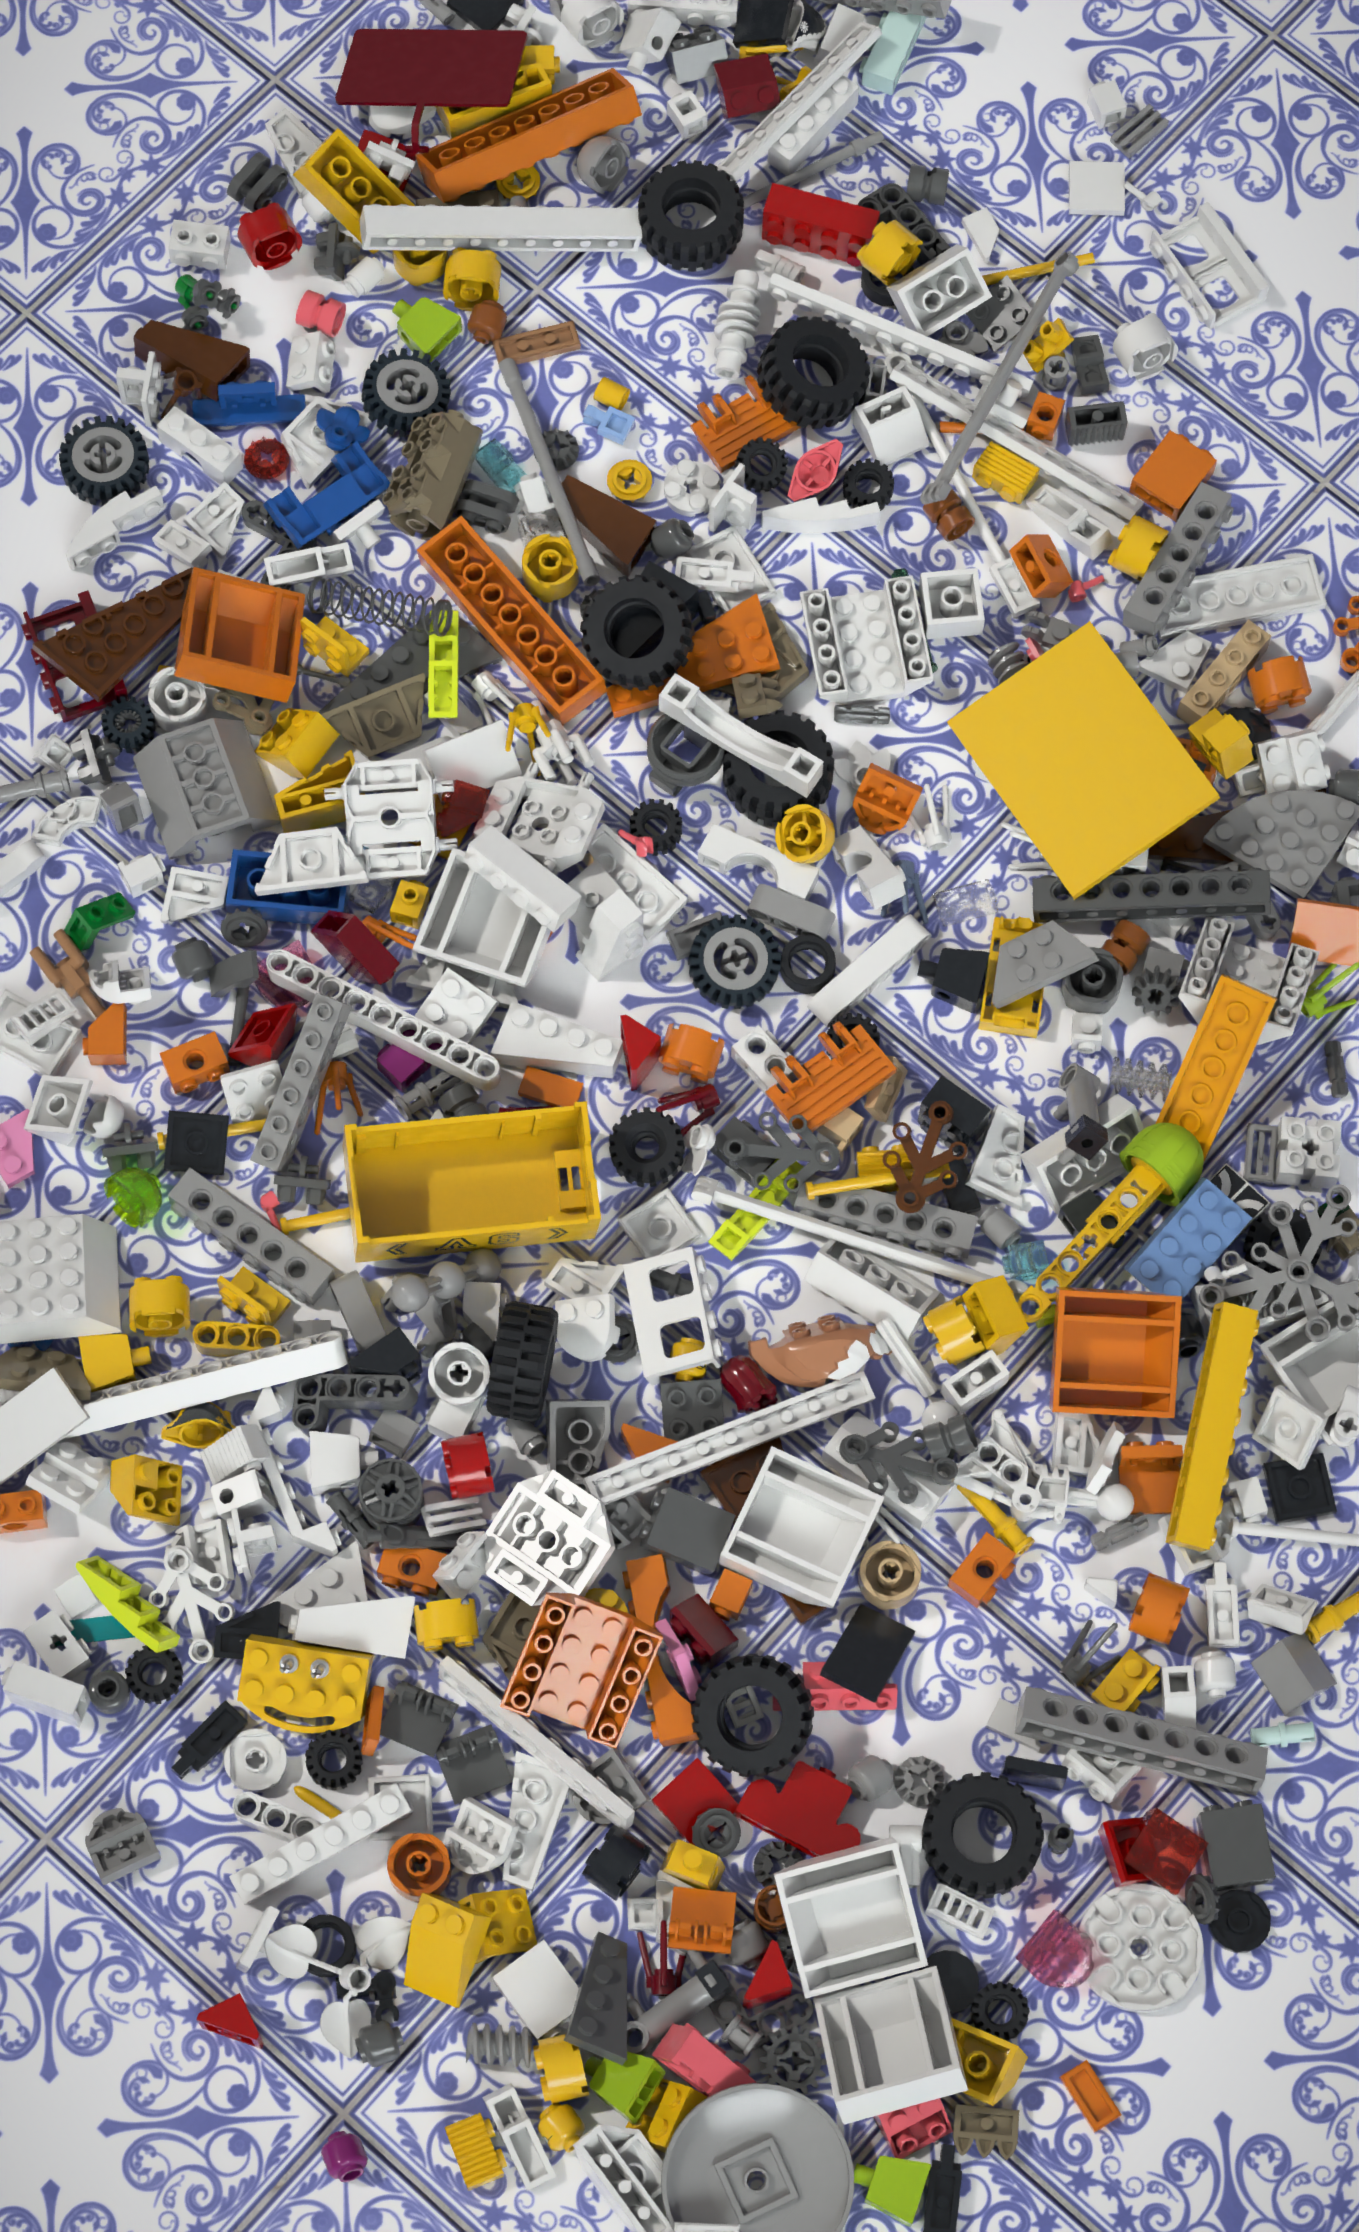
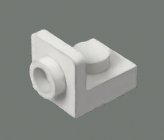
(1086, 1032)

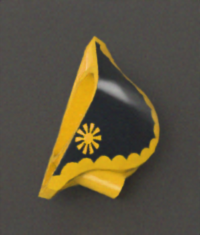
(198, 1426)

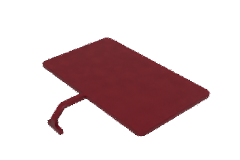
(431, 70)

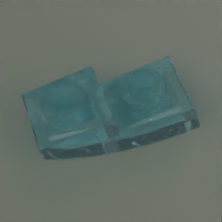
(499, 465)

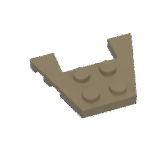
(792, 667)

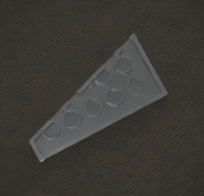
(410, 658)

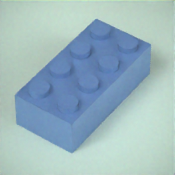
(1188, 1241)

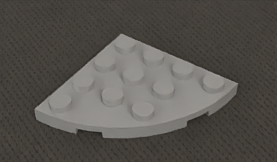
(1286, 833)

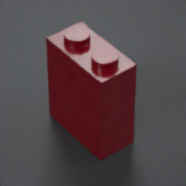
(355, 947)

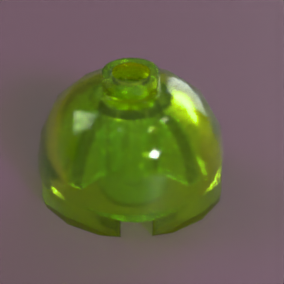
(135, 1194)

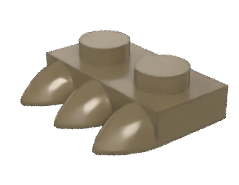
(755, 695)
(985, 2127)

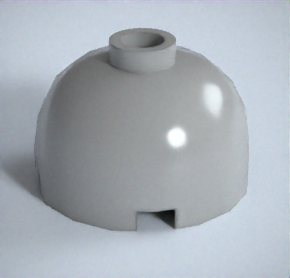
(603, 163)

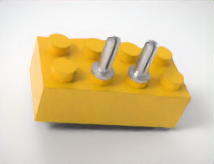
(304, 1682)

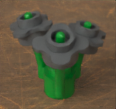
(204, 293)

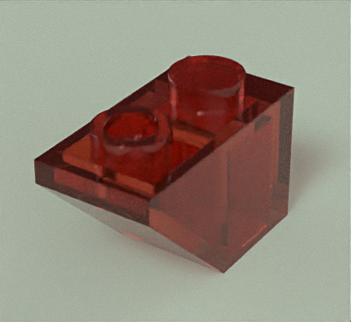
(460, 808)

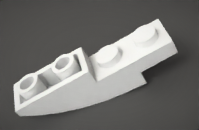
(102, 529)

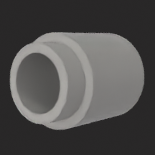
(999, 1227)

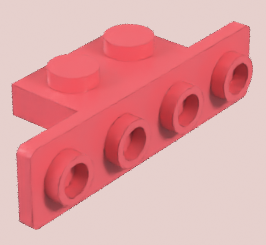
(831, 1696)

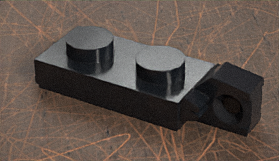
(209, 1739)
(943, 2193)

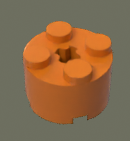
(1279, 683)
(690, 1052)
(1158, 1609)
(419, 1849)

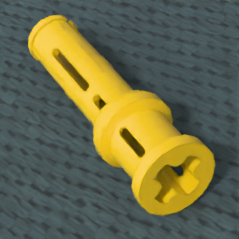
(1004, 1526)
(1332, 1618)

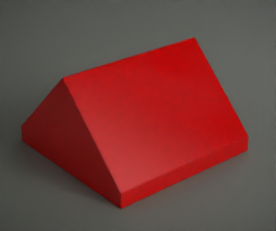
(265, 1035)
(640, 1049)
(1117, 1839)
(770, 1980)
(231, 2020)

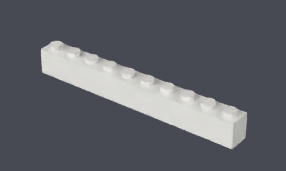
(500, 228)

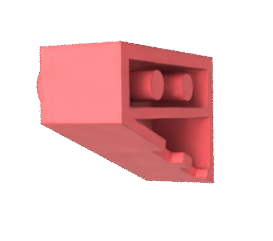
(699, 2061)

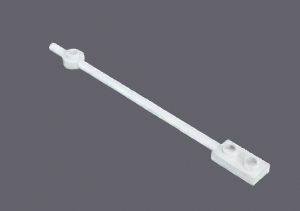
(1005, 570)

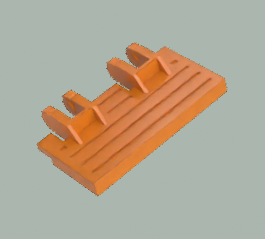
(739, 423)
(833, 1082)

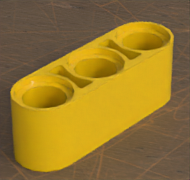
(226, 1331)

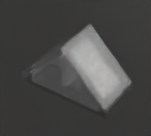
(534, 524)

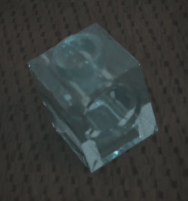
(1025, 1260)

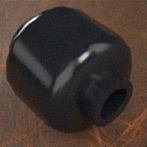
(1191, 1336)

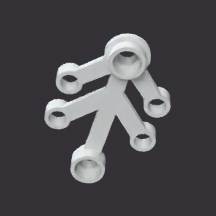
(190, 1598)

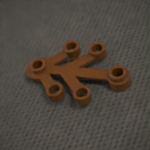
(923, 1161)

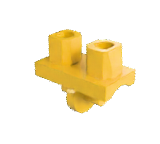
(1051, 342)

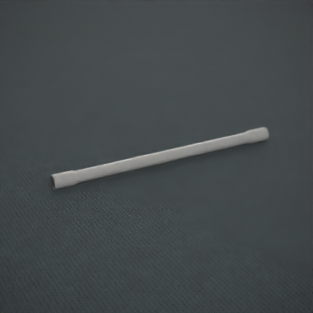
(584, 561)

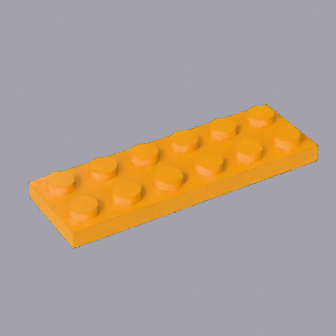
(1217, 1059)

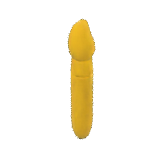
(316, 1802)

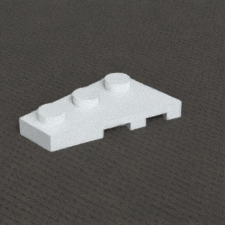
(998, 1159)

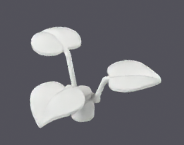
(382, 1943)

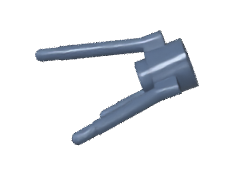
(911, 879)

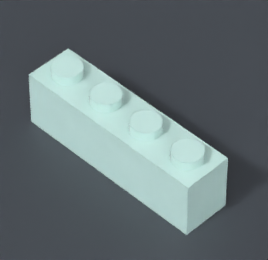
(891, 51)

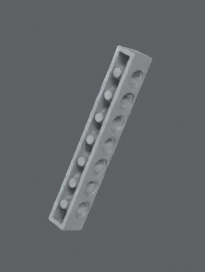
(1193, 1753)

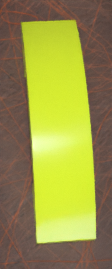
(743, 1225)

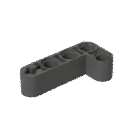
(906, 209)
(354, 1398)

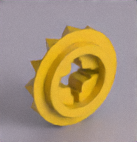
(530, 185)
(624, 470)

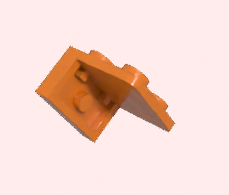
(1150, 1474)

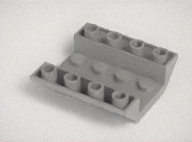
(204, 783)

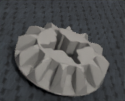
(904, 1782)

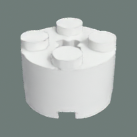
(591, 20)
(1144, 347)
(176, 700)
(445, 1363)

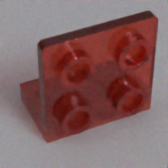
(1165, 1851)

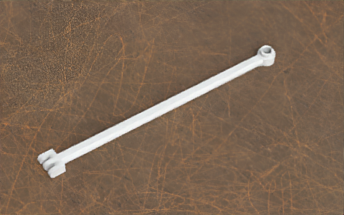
(707, 1190)

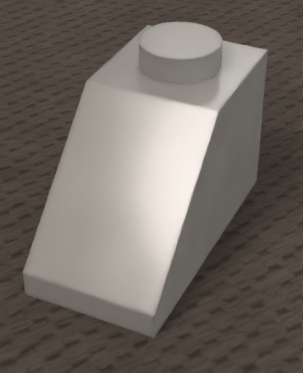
(122, 806)

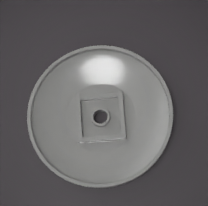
(763, 2131)

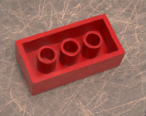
(817, 224)

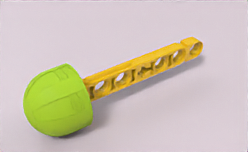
(1163, 1165)

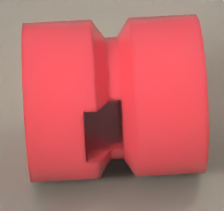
(319, 313)

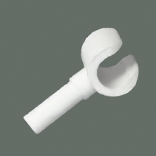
(1148, 201)
(1214, 1275)

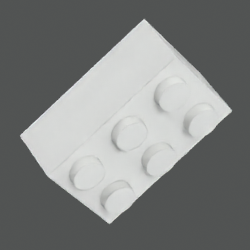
(939, 291)

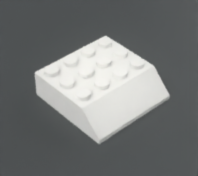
(480, 927)
(58, 1278)
(1317, 1369)
(800, 1529)
(850, 1917)
(890, 2045)

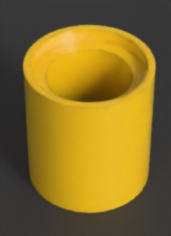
(611, 393)

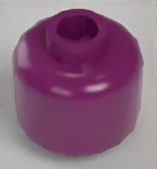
(344, 2156)

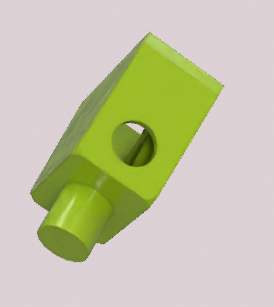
(426, 326)
(625, 2086)
(894, 2186)

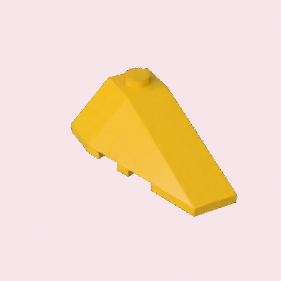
(988, 2063)

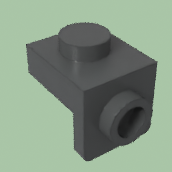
(1344, 889)

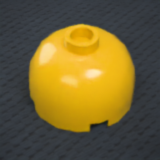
(805, 834)

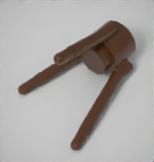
(183, 385)

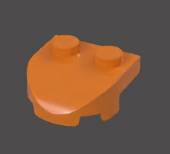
(885, 800)

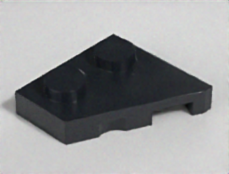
(232, 1635)

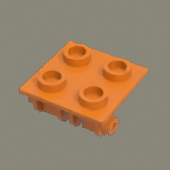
(702, 1920)

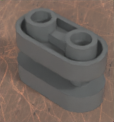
(257, 182)
(486, 506)

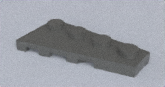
(601, 2002)

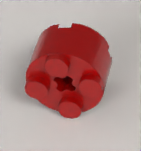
(269, 236)
(467, 1465)

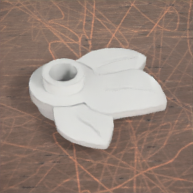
(858, 762)
(699, 1141)

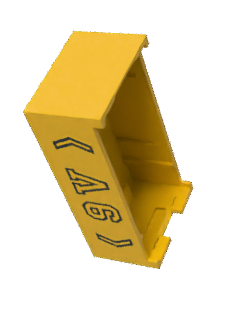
(470, 1183)

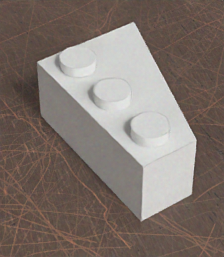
(614, 935)

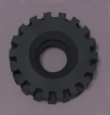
(640, 1126)
(1263, 1231)

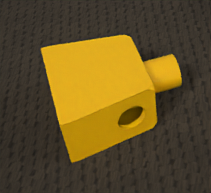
(110, 1360)
(693, 1865)

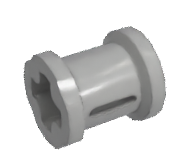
(1053, 372)
(742, 2035)

